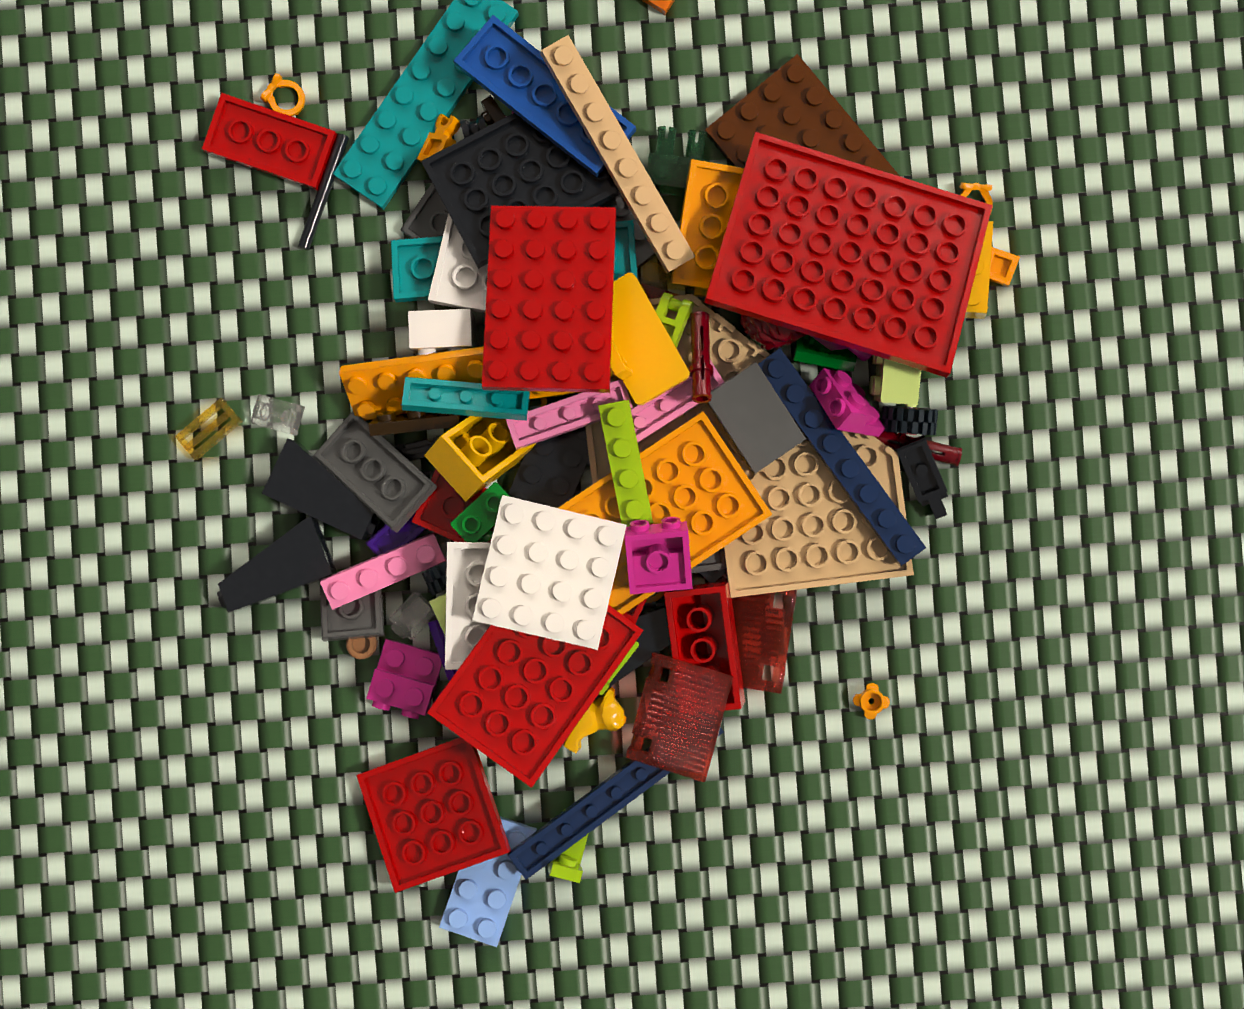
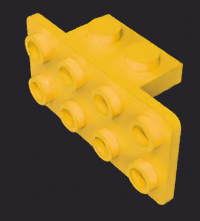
(641, 345)

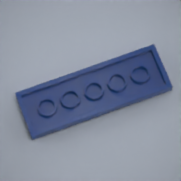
(522, 82)

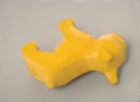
(603, 714)

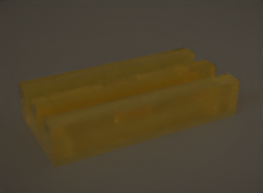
(201, 419)

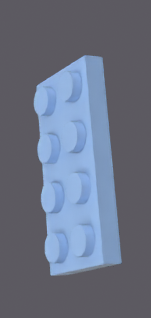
(485, 892)

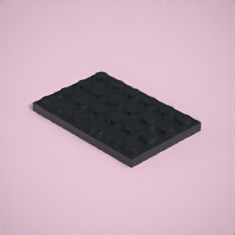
(509, 167)

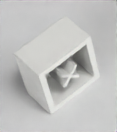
(441, 330)

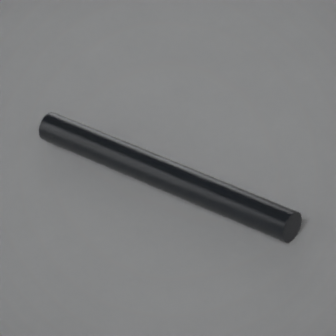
(323, 192)

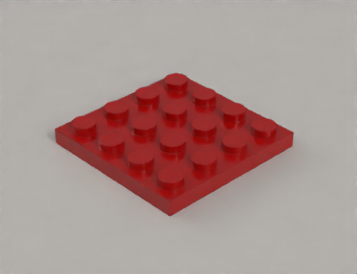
(433, 813)

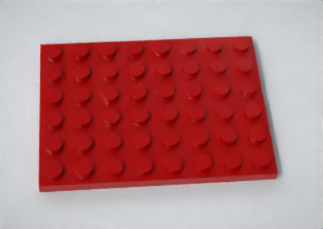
(850, 254)

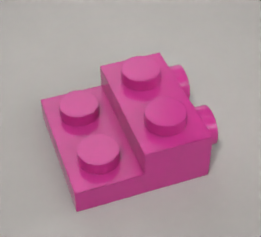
(846, 403)
(658, 556)
(405, 679)

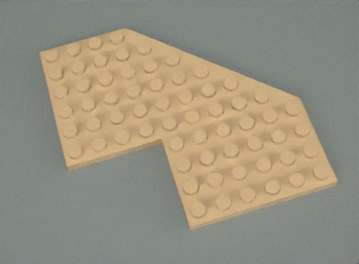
(814, 526)

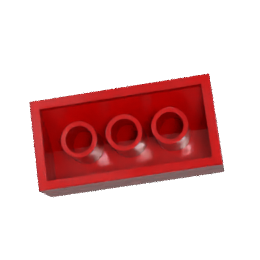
(705, 632)

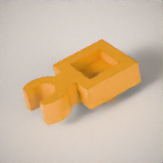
(441, 138)
(1002, 266)

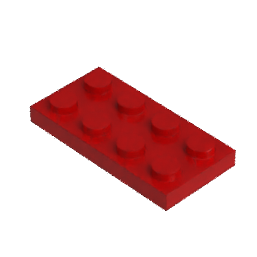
(269, 141)

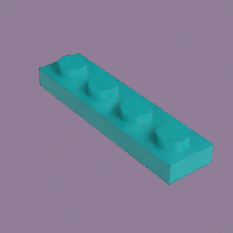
(463, 399)

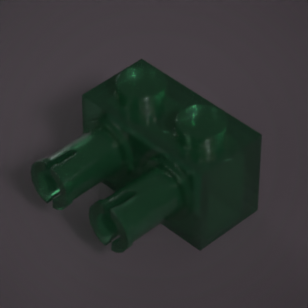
(670, 171)

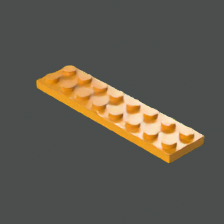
(380, 384)

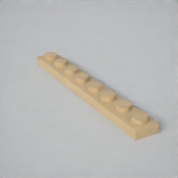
(617, 153)

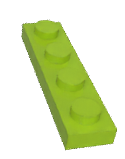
(625, 462)

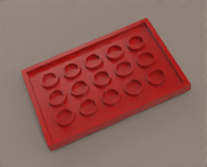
(549, 299)
(528, 692)

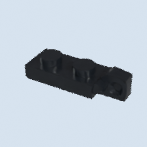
(923, 474)

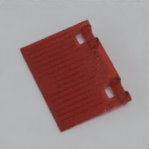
(763, 637)
(680, 717)

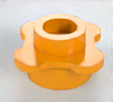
(862, 699)

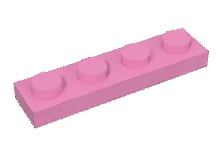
(667, 407)
(564, 415)
(382, 570)

